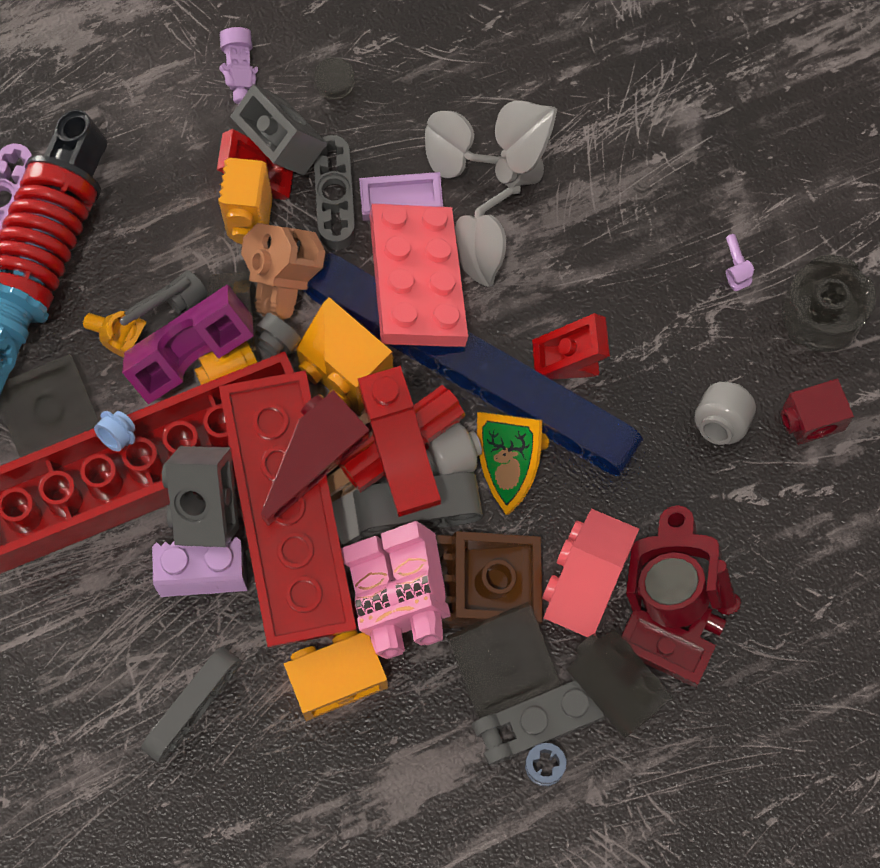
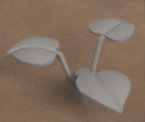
(523, 134)

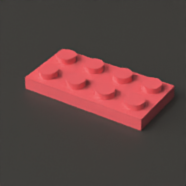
(417, 276)

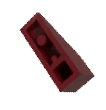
(318, 445)

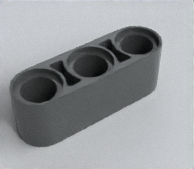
(458, 506)

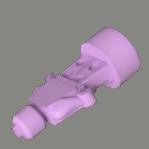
(238, 73)

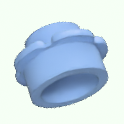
(115, 430)

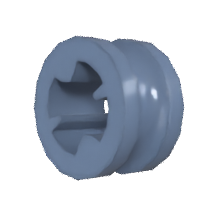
(534, 756)

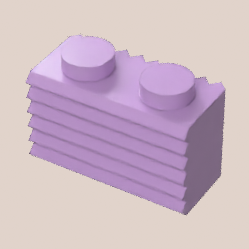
(199, 569)

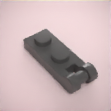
(537, 721)

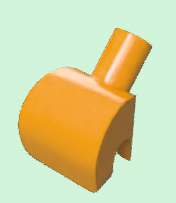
(112, 334)

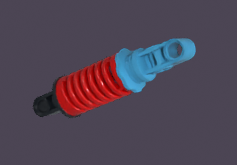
(44, 227)

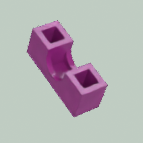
(163, 357)

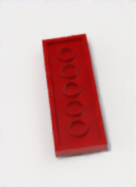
(299, 554)

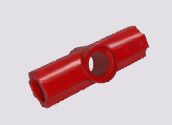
(434, 416)

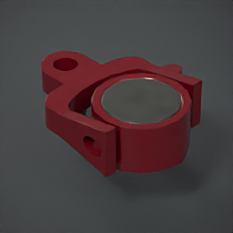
(674, 582)

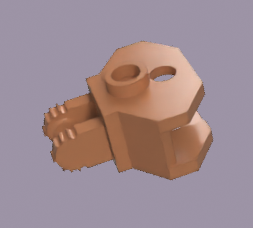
(281, 267)

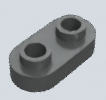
(276, 336)

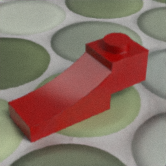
(399, 441)

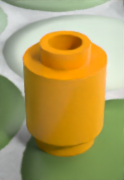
(214, 368)

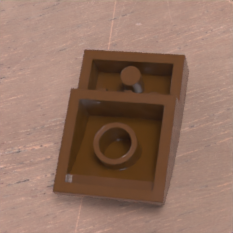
(489, 575)

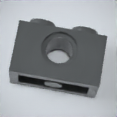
(278, 130)
(212, 476)

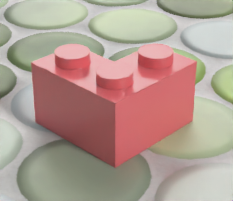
(591, 569)

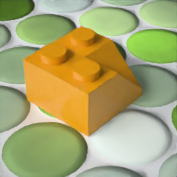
(339, 352)

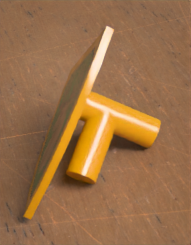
(510, 455)

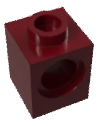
(816, 412)

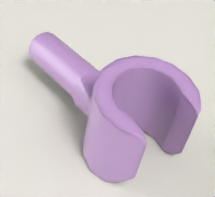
(740, 274)

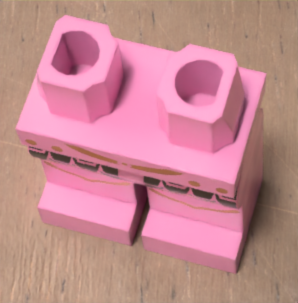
(398, 587)

